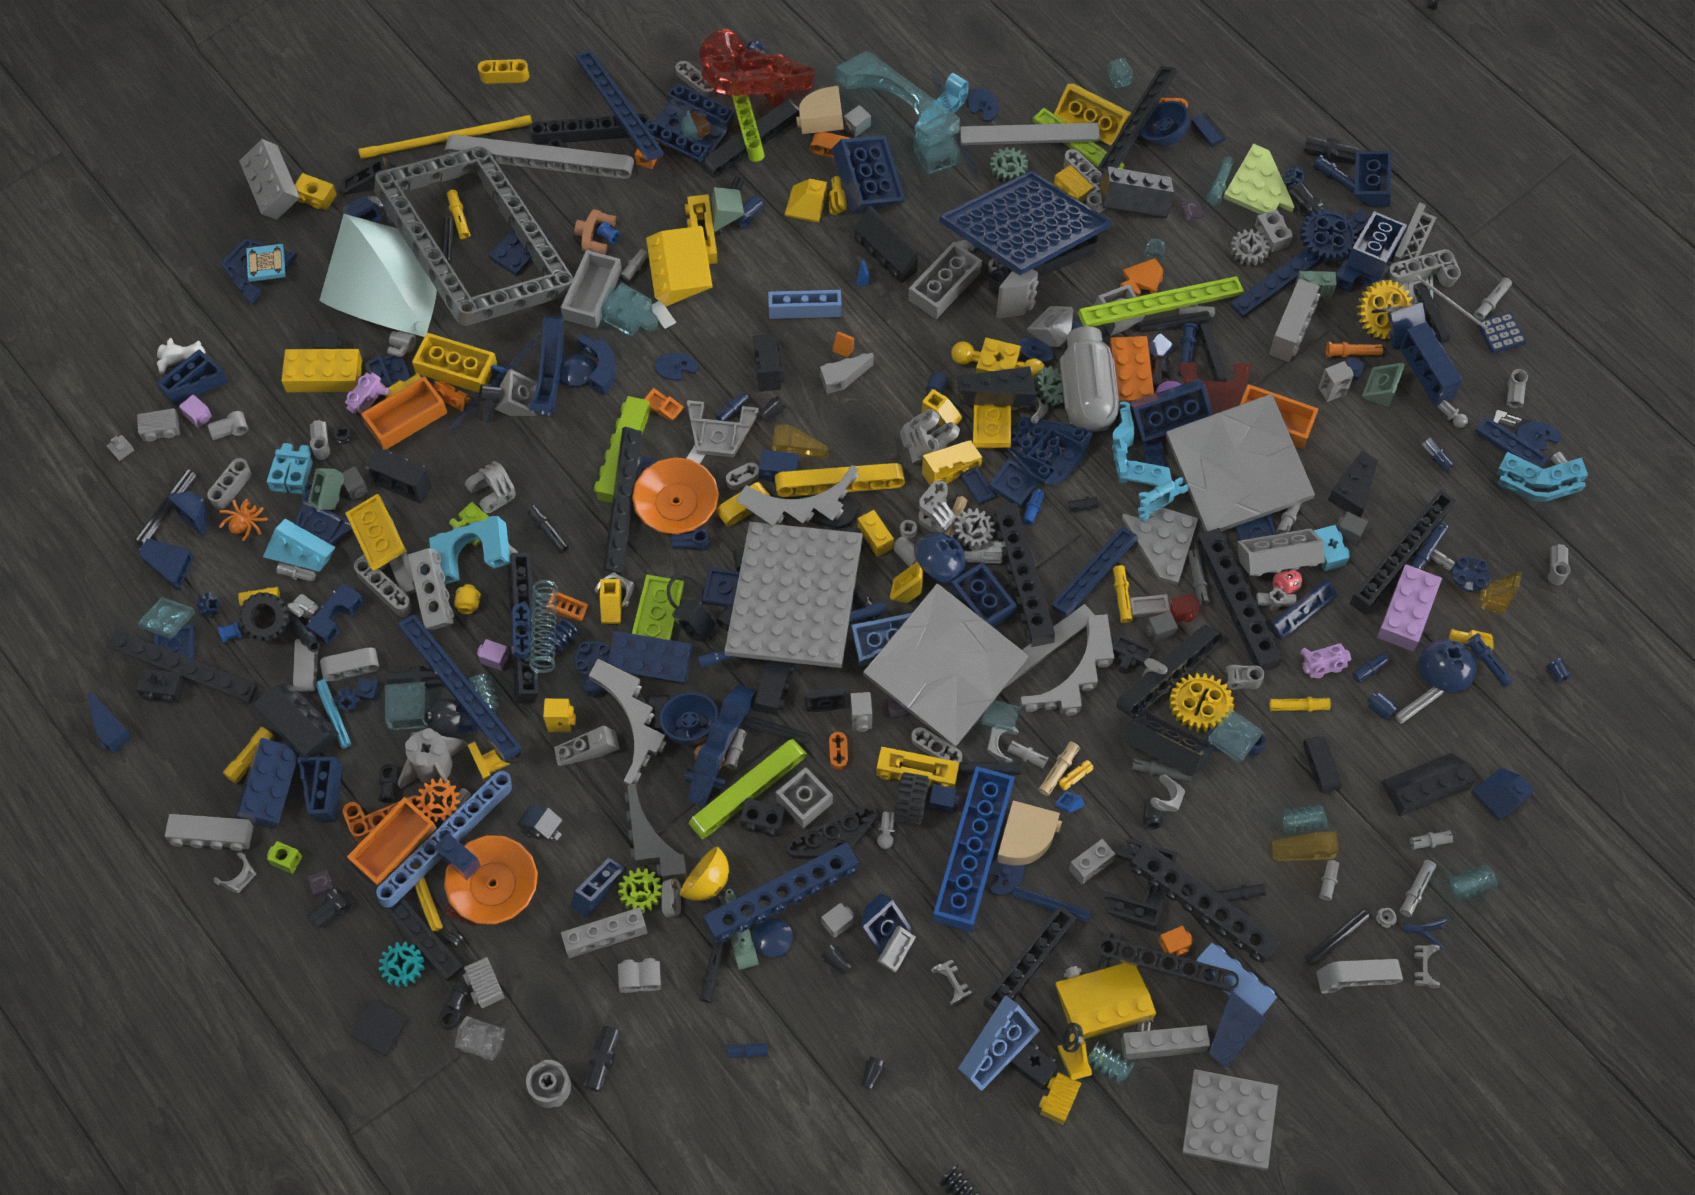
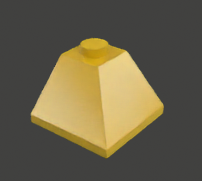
(807, 200)

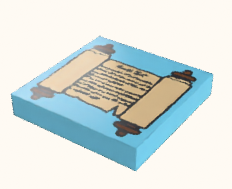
(265, 262)

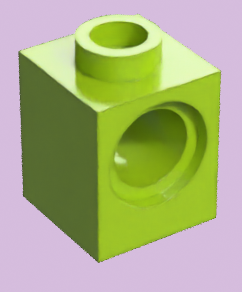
(288, 864)

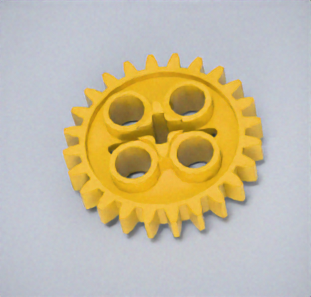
(1382, 292)
(1183, 695)

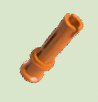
(1344, 349)

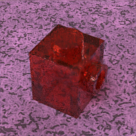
(1184, 608)

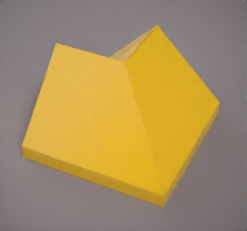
(907, 584)

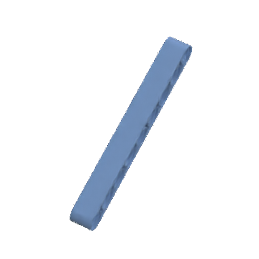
(426, 861)

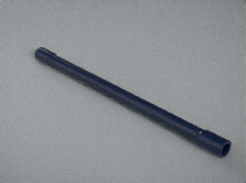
(868, 611)

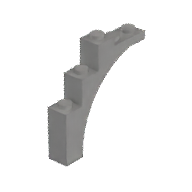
(771, 508)
(623, 689)
(1067, 695)

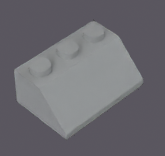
(1017, 294)

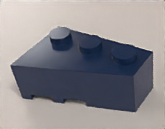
(191, 378)
(1235, 1029)

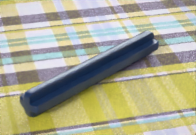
(1049, 903)

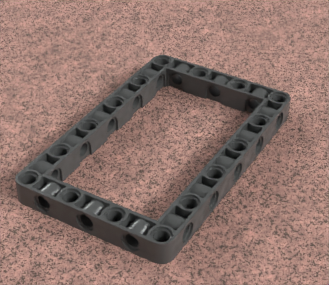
(466, 309)

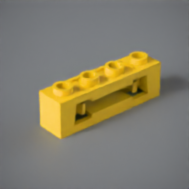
(697, 206)
(889, 765)

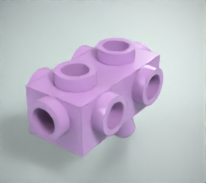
(365, 393)
(1325, 660)

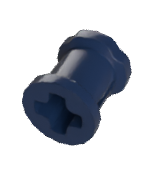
(1559, 670)

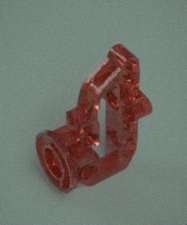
(740, 71)

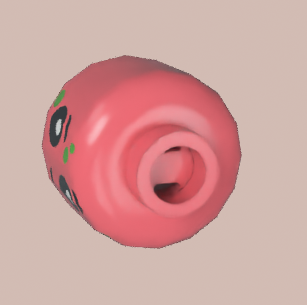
(1287, 580)

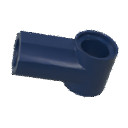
(751, 208)
(690, 538)

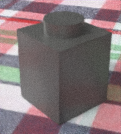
(354, 483)
(1351, 527)
(1161, 627)

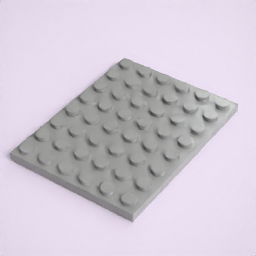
(794, 594)

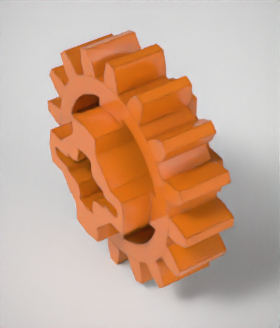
(446, 793)

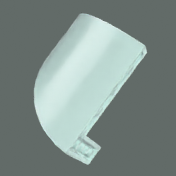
(378, 278)

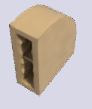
(821, 111)
(1027, 834)

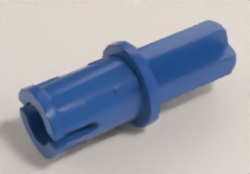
(1033, 507)

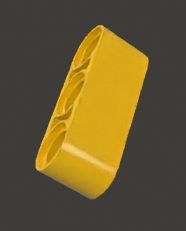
(503, 71)
(732, 511)

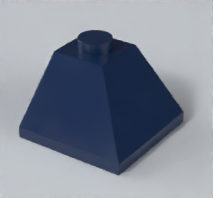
(191, 510)
(1503, 792)
(881, 920)

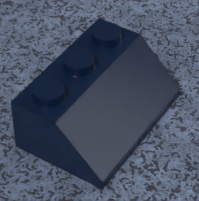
(1373, 177)

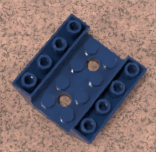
(679, 101)

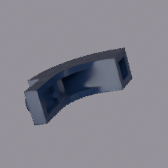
(605, 373)

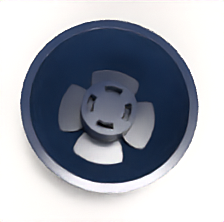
(1166, 124)
(940, 557)
(1448, 665)
(688, 718)

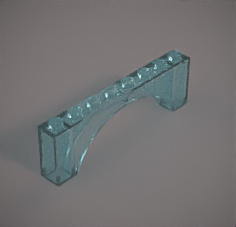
(868, 71)

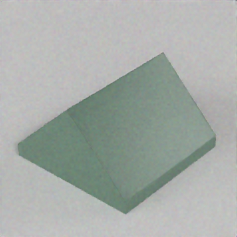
(725, 207)
(1383, 383)

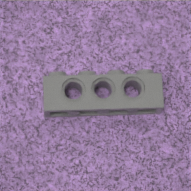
(419, 563)
(604, 932)

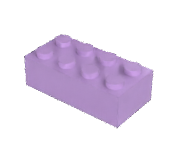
(1409, 607)

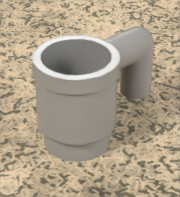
(403, 341)
(303, 607)

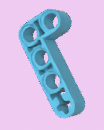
(956, 91)

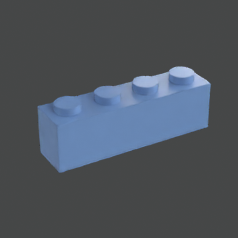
(804, 304)
(1249, 987)

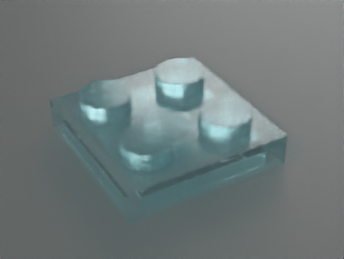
(166, 617)
(1235, 736)

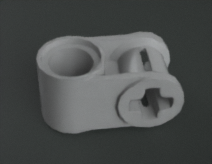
(1242, 677)

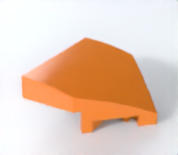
(1146, 275)

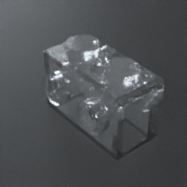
(479, 1038)

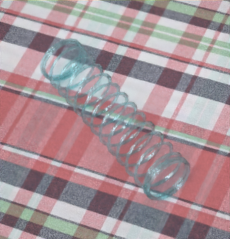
(545, 598)

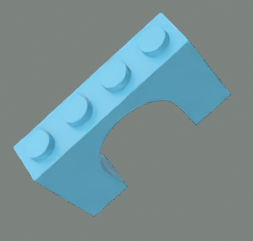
(494, 540)

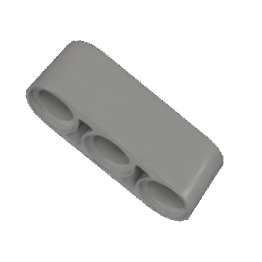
(226, 491)
(349, 664)
(304, 668)

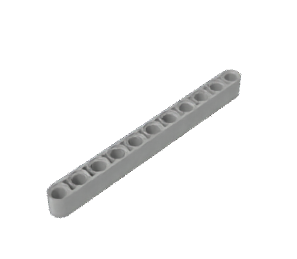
(547, 157)

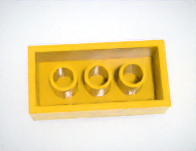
(454, 362)
(321, 370)

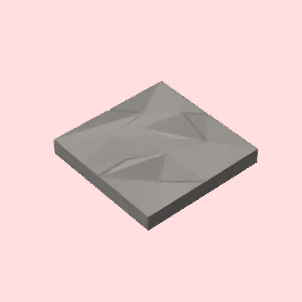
(1240, 464)
(945, 665)

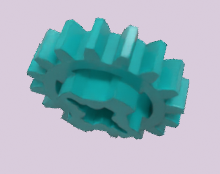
(409, 964)

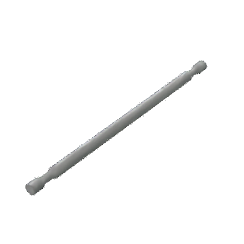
(1451, 302)

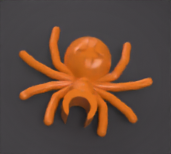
(241, 520)

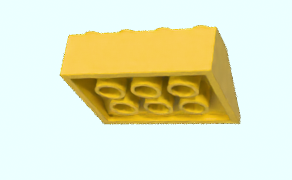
(678, 264)
(1106, 1000)

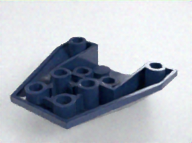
(1048, 448)

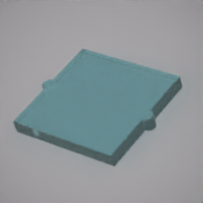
(1001, 716)

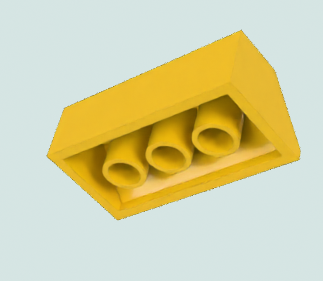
(1085, 107)

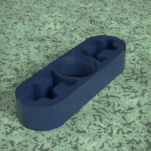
(515, 637)

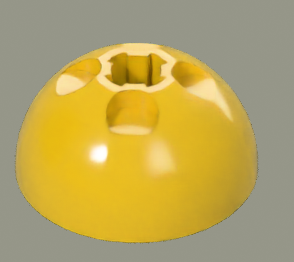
(707, 877)

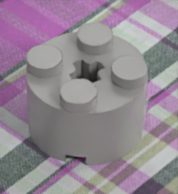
(542, 1074)

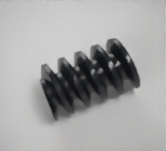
(956, 1183)

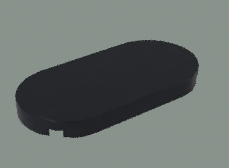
(846, 517)

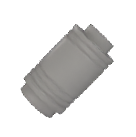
(905, 550)

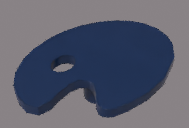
(980, 100)
(670, 366)
(1534, 434)
(1005, 872)

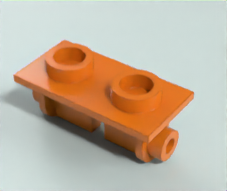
(449, 396)

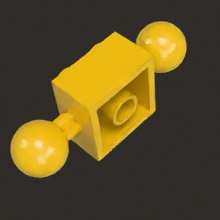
(993, 357)

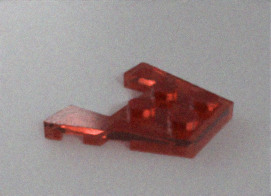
(1220, 394)

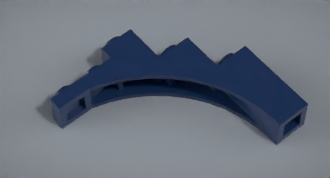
(545, 395)
(722, 731)

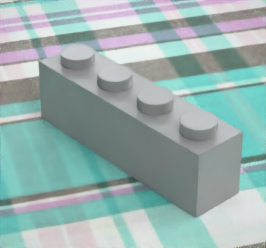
(209, 831)
(1165, 1042)

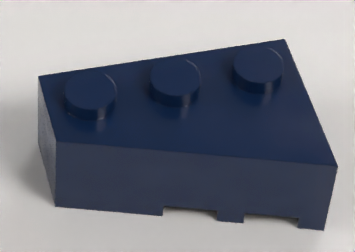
(321, 785)

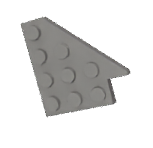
(1164, 541)

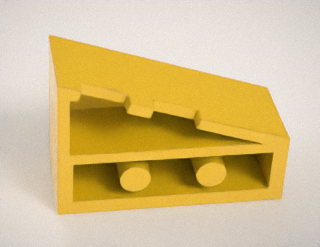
(950, 462)

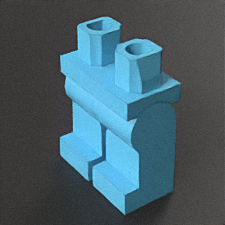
(290, 469)

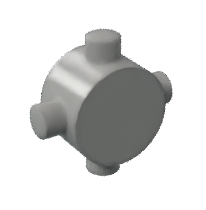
(1072, 972)

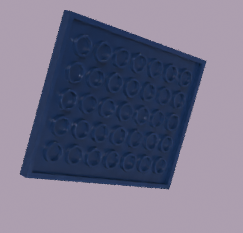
(1025, 222)

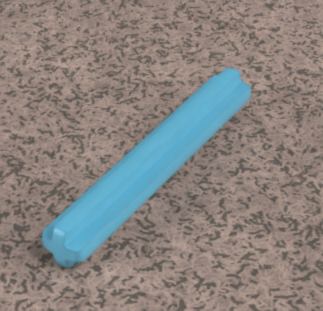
(333, 713)

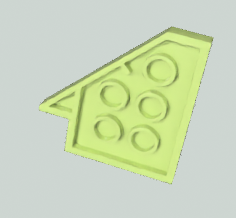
(1259, 184)

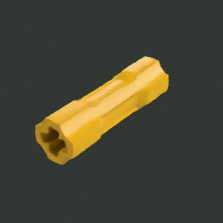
(239, 766)

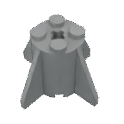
(429, 757)

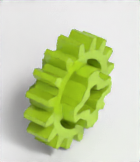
(645, 881)

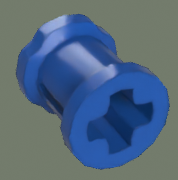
(609, 233)
(230, 631)

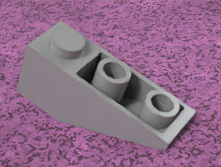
(841, 374)
(587, 746)

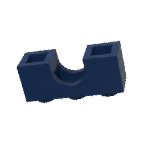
(1349, 277)
(342, 601)

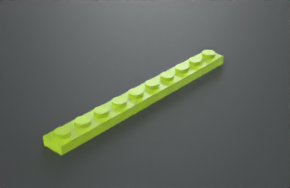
(1160, 302)

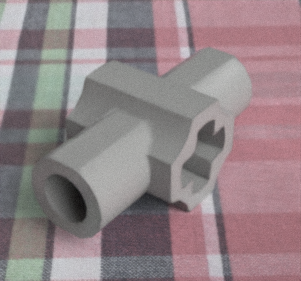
(1276, 599)

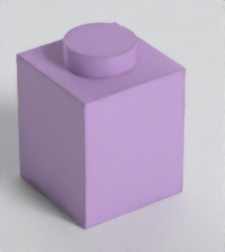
(195, 411)
(493, 654)

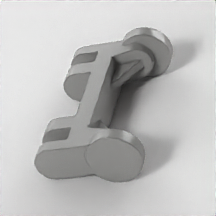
(1426, 953)
(944, 969)

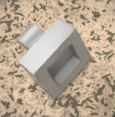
(120, 447)

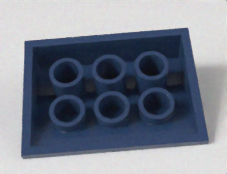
(867, 173)

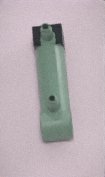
(741, 942)

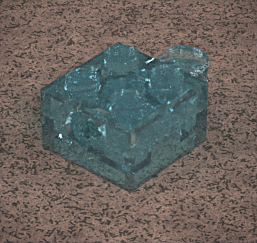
(629, 310)

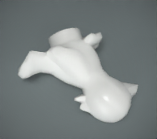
(174, 354)

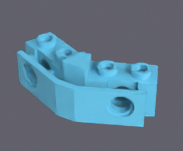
(1529, 475)

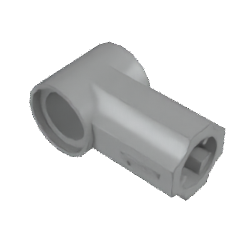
(1516, 389)
(233, 424)
(319, 439)
(1559, 564)

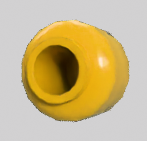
(467, 599)

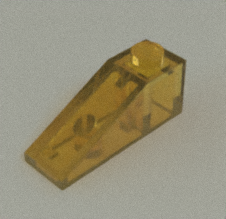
(795, 441)
(1500, 593)
(1306, 847)

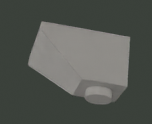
(1053, 325)
(516, 394)

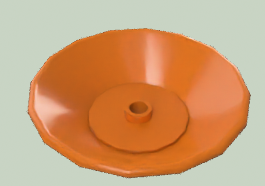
(672, 481)
(503, 863)

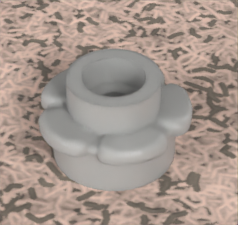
(1391, 917)

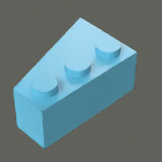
(298, 547)

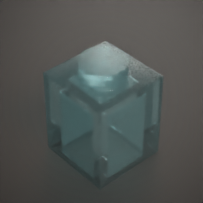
(1120, 73)

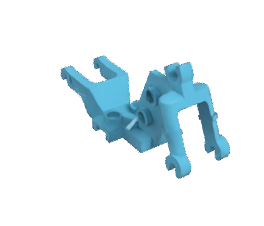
(1142, 472)

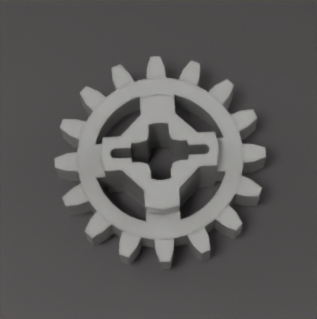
(1258, 246)
(964, 527)

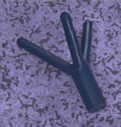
(1429, 926)

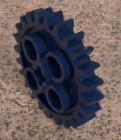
(1328, 235)

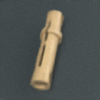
(1063, 762)

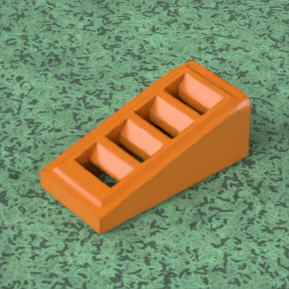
(569, 601)

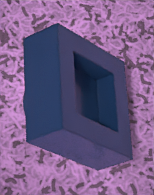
(1356, 367)
(367, 689)

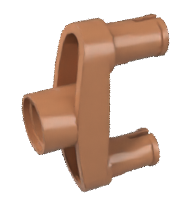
(587, 229)

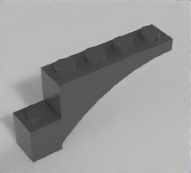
(648, 846)

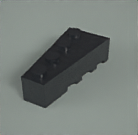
(998, 388)

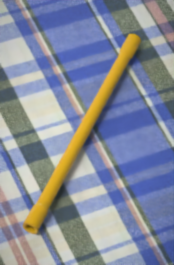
(373, 151)

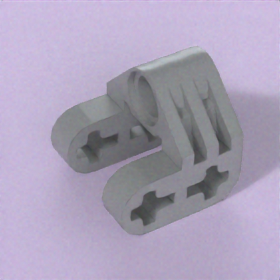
(937, 440)
(498, 480)
(935, 508)

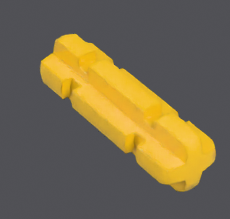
(1076, 775)

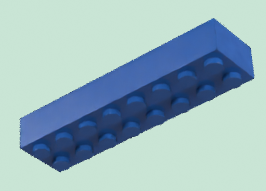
(973, 849)

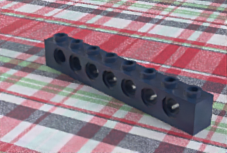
(840, 855)

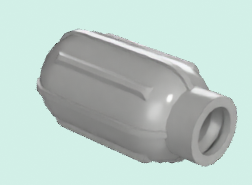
(1089, 380)

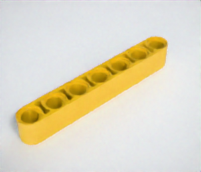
(820, 480)

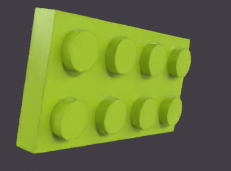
(654, 610)

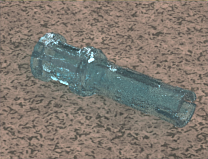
(1218, 186)

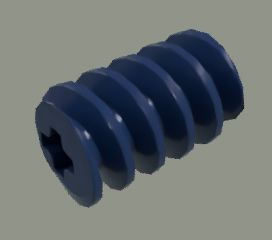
(562, 633)

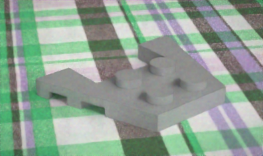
(716, 436)

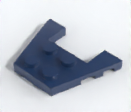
(236, 267)
(320, 522)

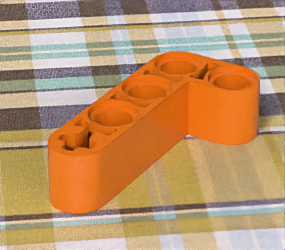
(368, 822)

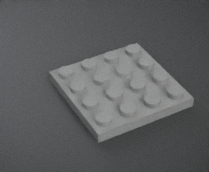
(1230, 1119)

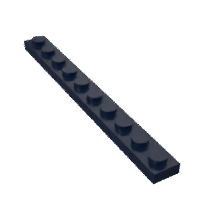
(619, 106)
(1285, 275)
(459, 687)

